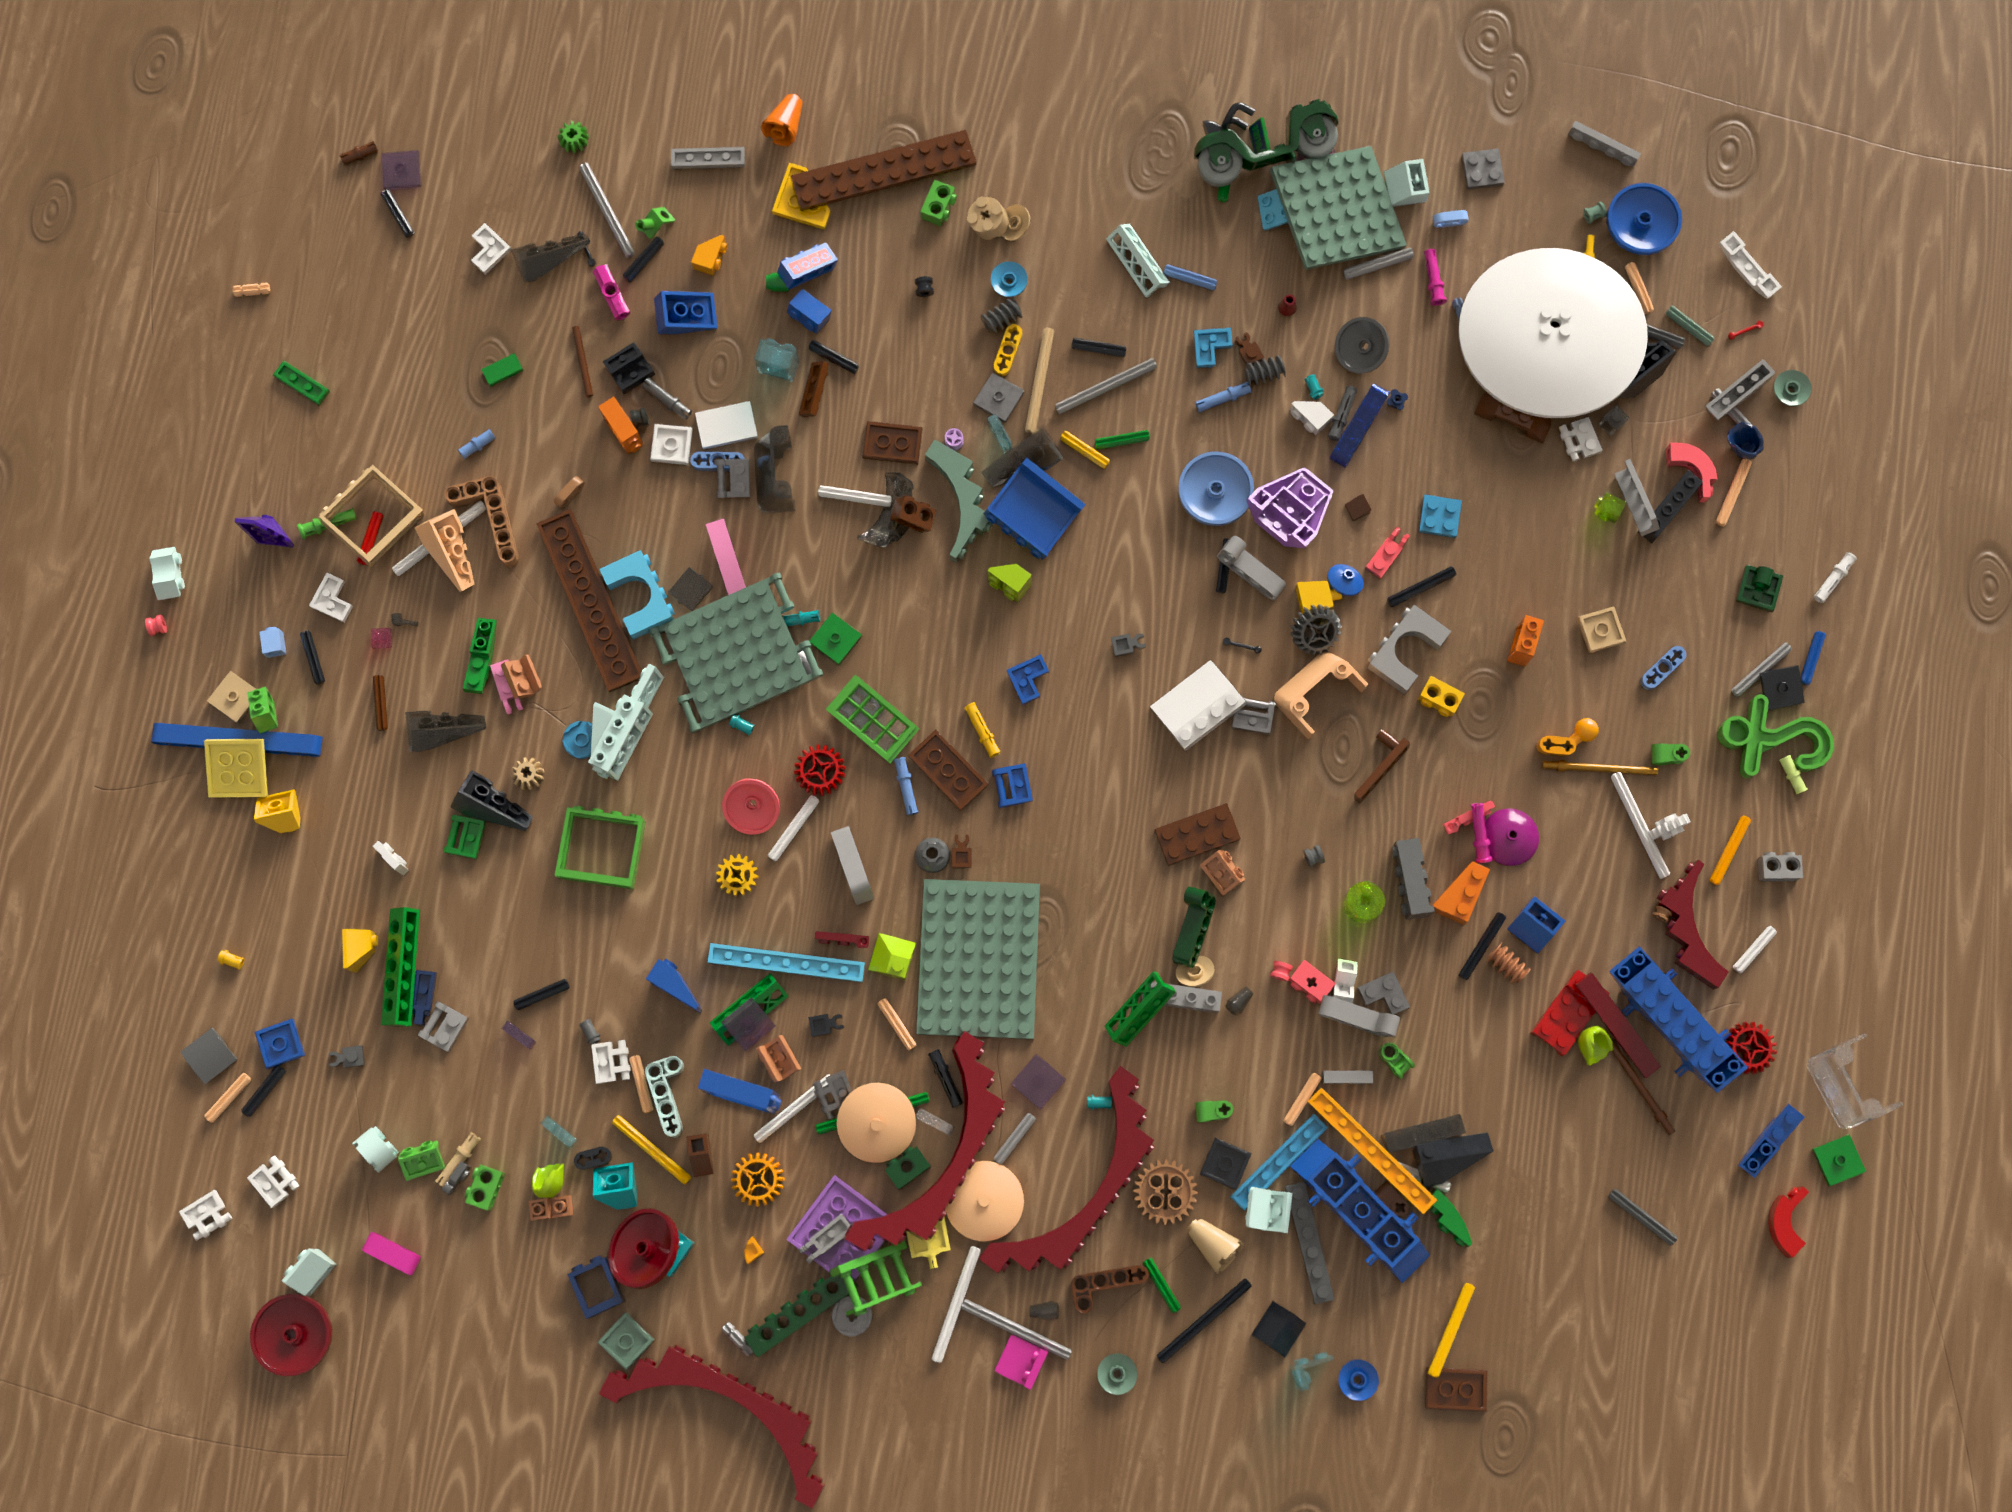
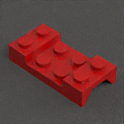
(1565, 1017)

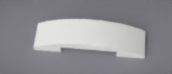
(1747, 267)

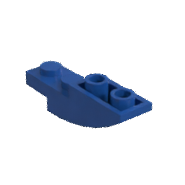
(1770, 1140)

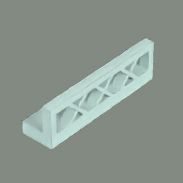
(1143, 258)

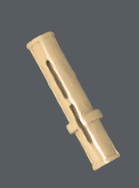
(461, 1155)

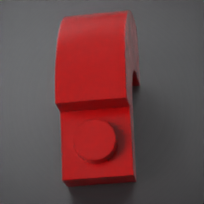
(1780, 1222)

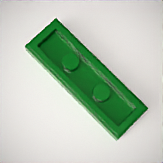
(301, 383)

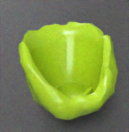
(1594, 1044)
(548, 1181)

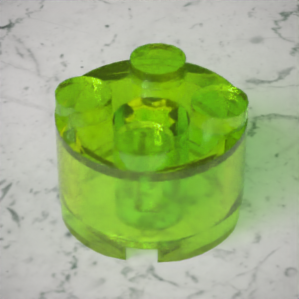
(1359, 892)

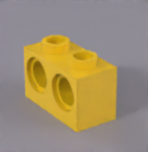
(1442, 691)

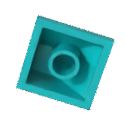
(615, 1186)

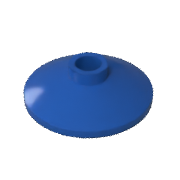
(1345, 580)
(1368, 1384)

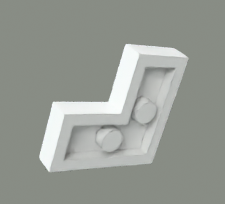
(493, 249)
(326, 598)
(393, 860)

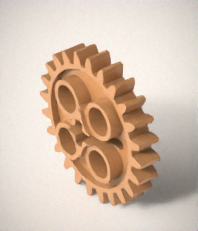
(1183, 1192)

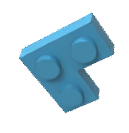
(1208, 340)

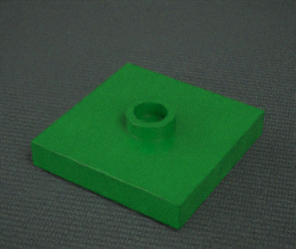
(835, 638)
(1838, 1160)

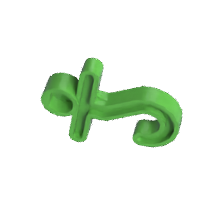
(1757, 738)

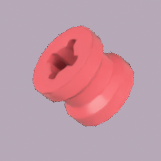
(155, 625)
(1281, 971)

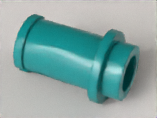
(1314, 387)
(741, 724)
(1099, 1102)

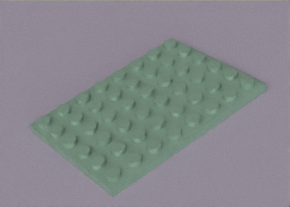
(978, 959)

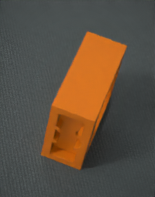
(621, 425)
(1523, 643)

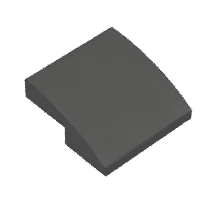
(208, 1055)

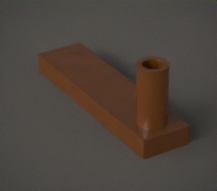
(1398, 750)

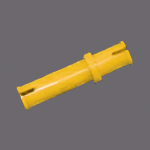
(979, 724)

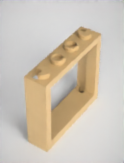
(393, 536)

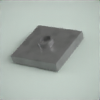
(998, 397)

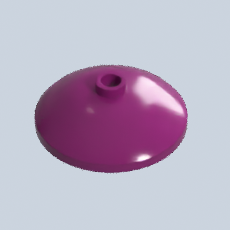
(1510, 850)

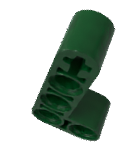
(1194, 927)

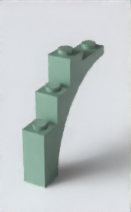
(956, 470)

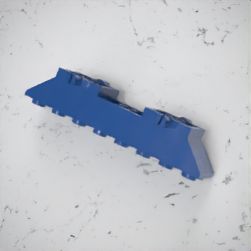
(1677, 1020)
(1361, 1210)

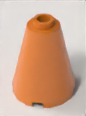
(783, 121)

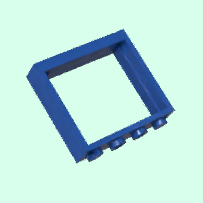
(739, 1091)

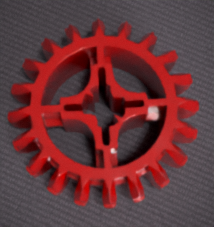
(827, 766)
(1751, 1040)

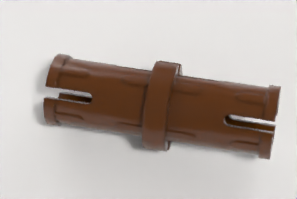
(358, 153)

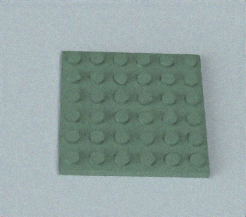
(1338, 207)

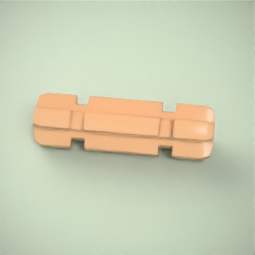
(251, 289)

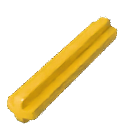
(1084, 449)

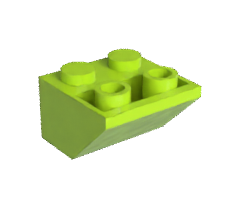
(1011, 580)

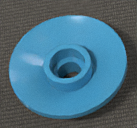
(1009, 271)

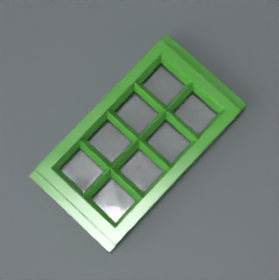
(885, 728)

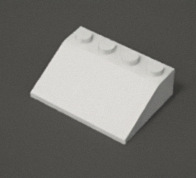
(1198, 705)

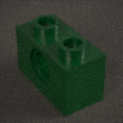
(919, 1166)

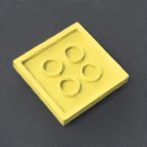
(236, 767)

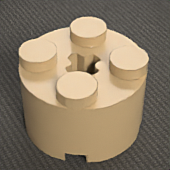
(988, 218)

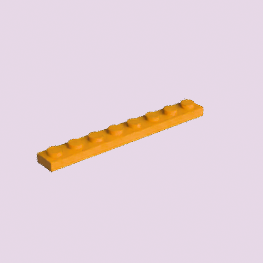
(1372, 1151)

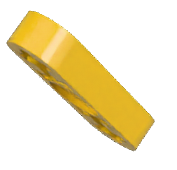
(1007, 336)

